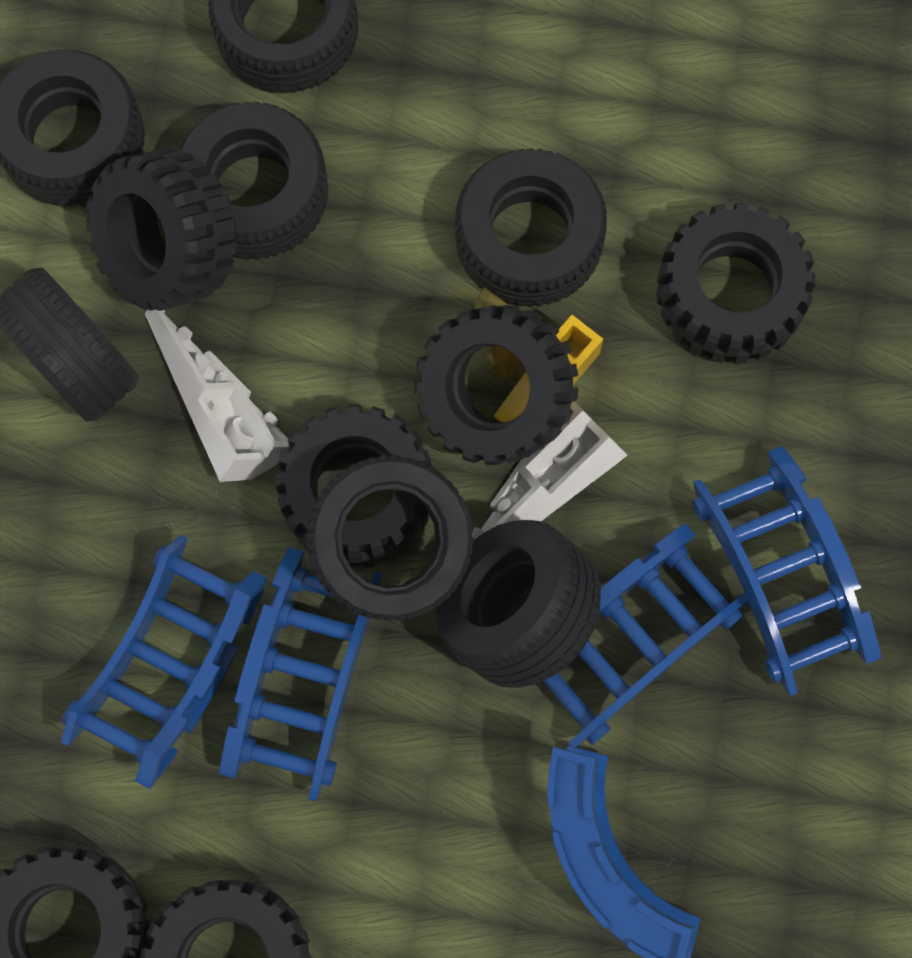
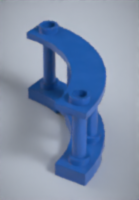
(823, 550)
(644, 573)
(265, 658)
(201, 681)
(598, 867)

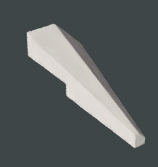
(231, 427)
(555, 472)

